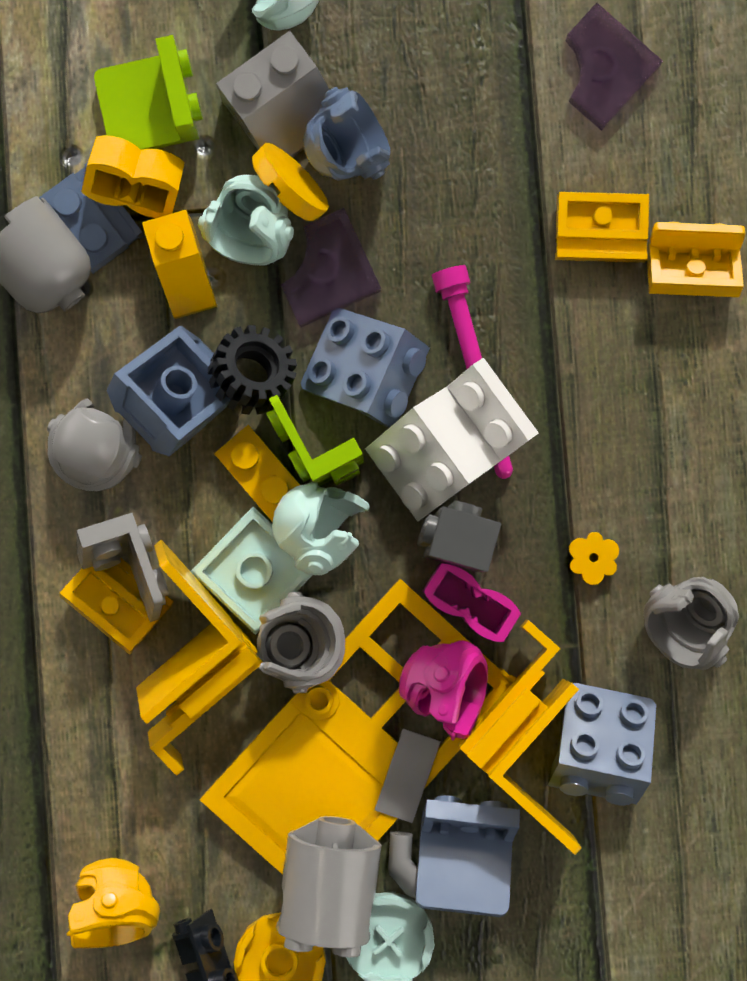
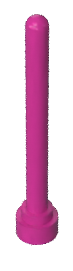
(453, 287)

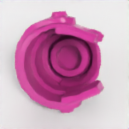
(447, 684)

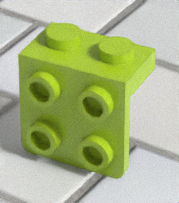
(150, 98)
(336, 464)

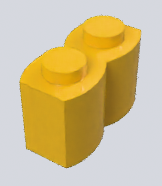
(126, 175)

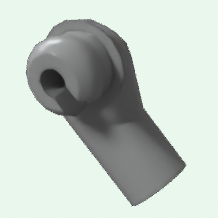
(400, 865)

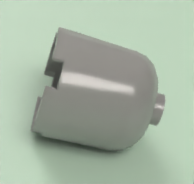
(41, 259)

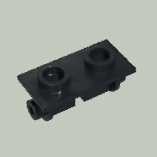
(203, 943)

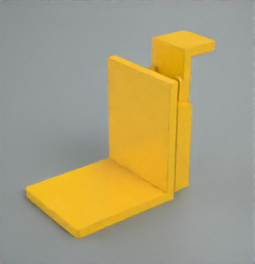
(198, 672)
(514, 724)

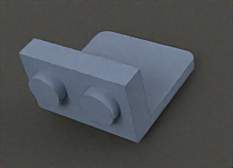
(365, 365)
(605, 745)
(466, 856)

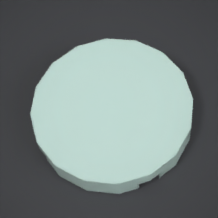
(398, 942)

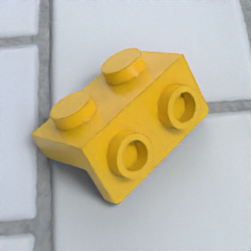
(695, 259)

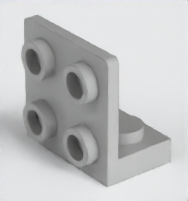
(107, 541)

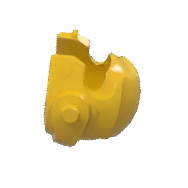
(114, 905)

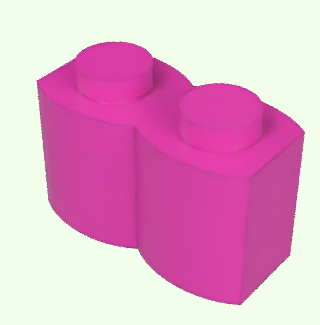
(481, 609)

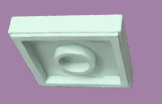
(250, 570)

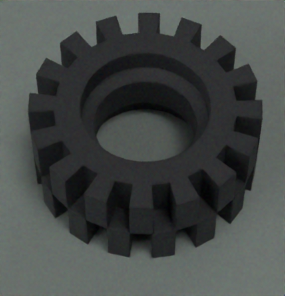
(257, 348)

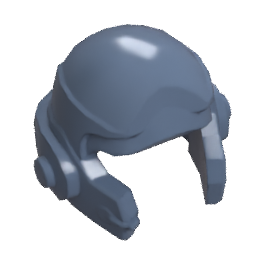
(346, 138)

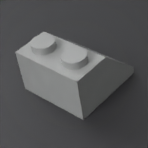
(275, 94)

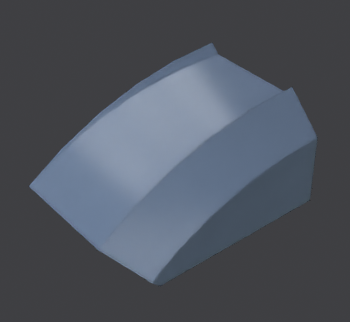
(167, 391)

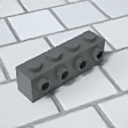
(460, 537)

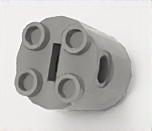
(329, 886)

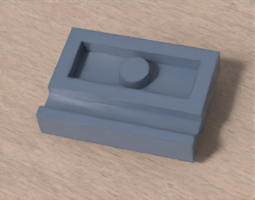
(99, 228)

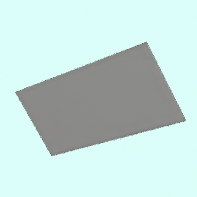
(407, 775)

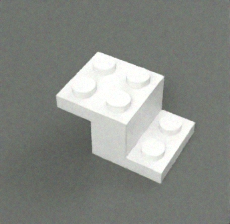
(451, 439)

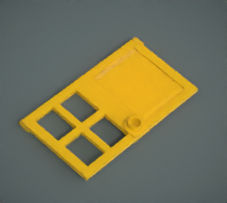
(326, 752)

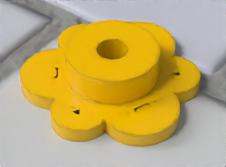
(605, 553)

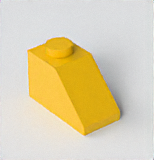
(179, 263)

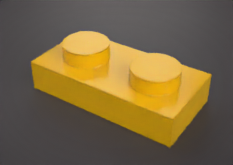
(256, 469)

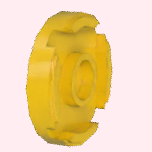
(295, 184)
(263, 957)

